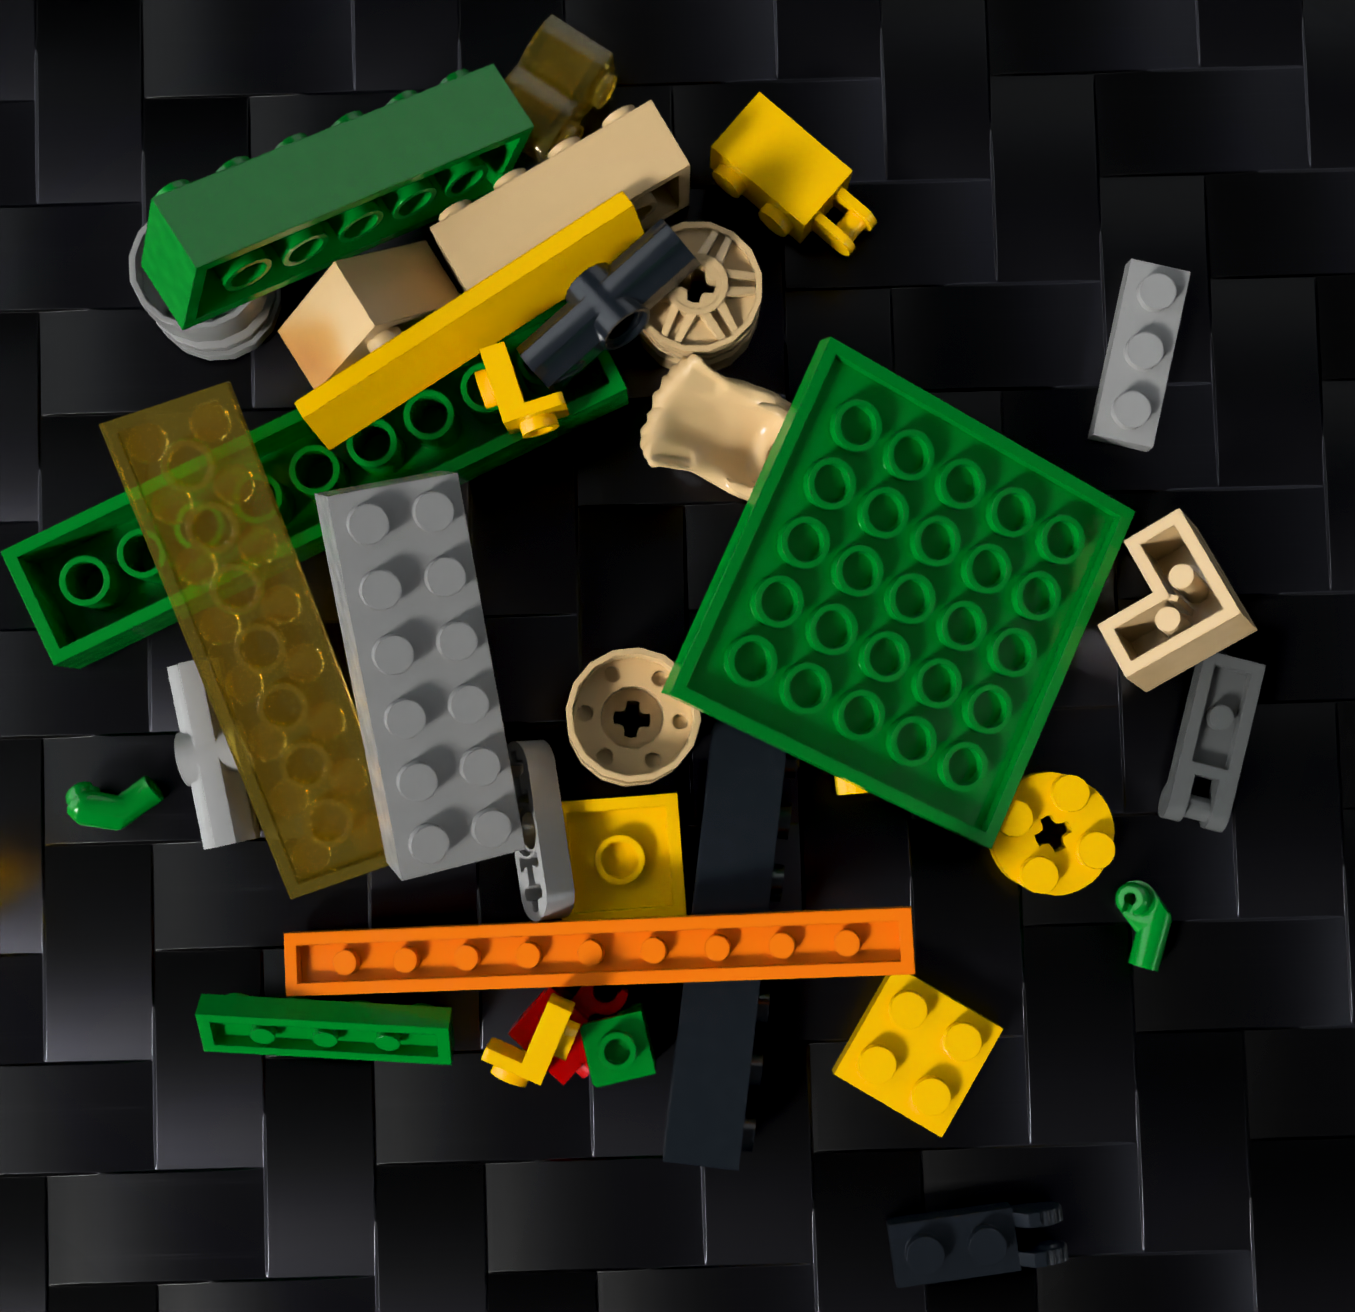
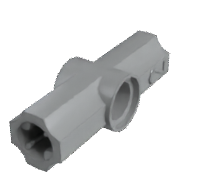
(208, 765)

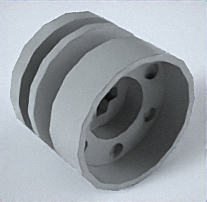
(216, 338)

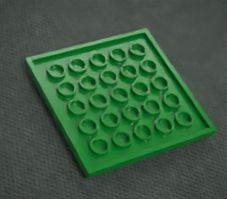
(900, 596)

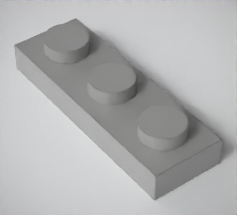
(1139, 355)

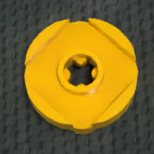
(1087, 846)

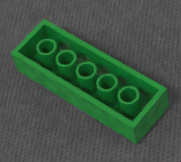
(330, 194)

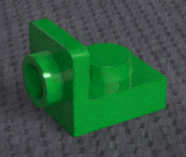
(619, 1046)

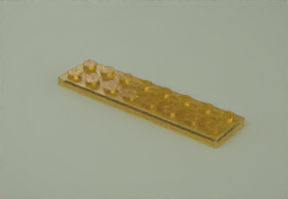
(252, 632)

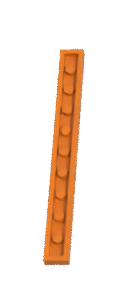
(602, 952)

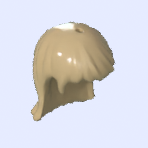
(712, 426)

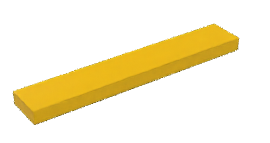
(468, 323)

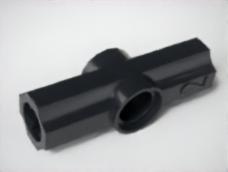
(607, 306)

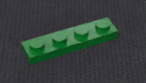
(326, 1028)

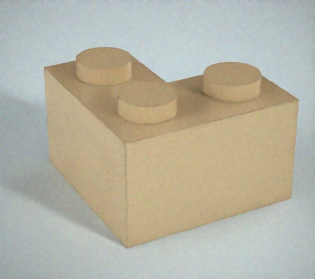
(363, 306)
(1186, 615)

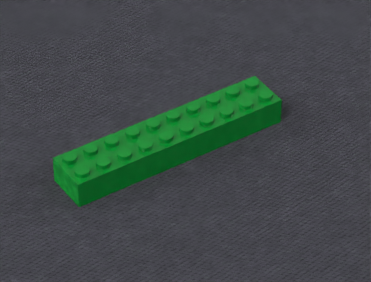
(94, 576)

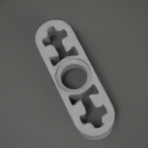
(545, 862)

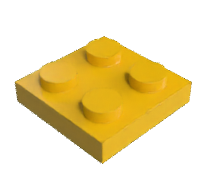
(625, 856)
(917, 1051)

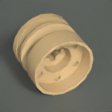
(727, 312)
(604, 692)

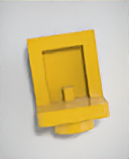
(501, 388)
(552, 1038)

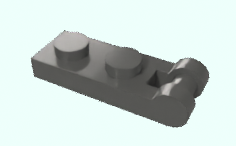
(1212, 740)

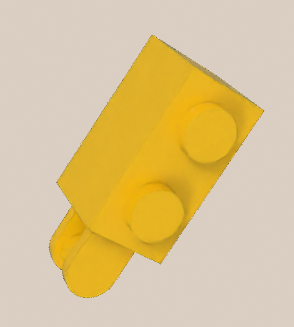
(788, 177)

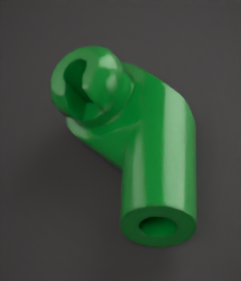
(110, 811)
(1148, 919)

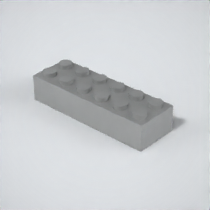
(421, 671)

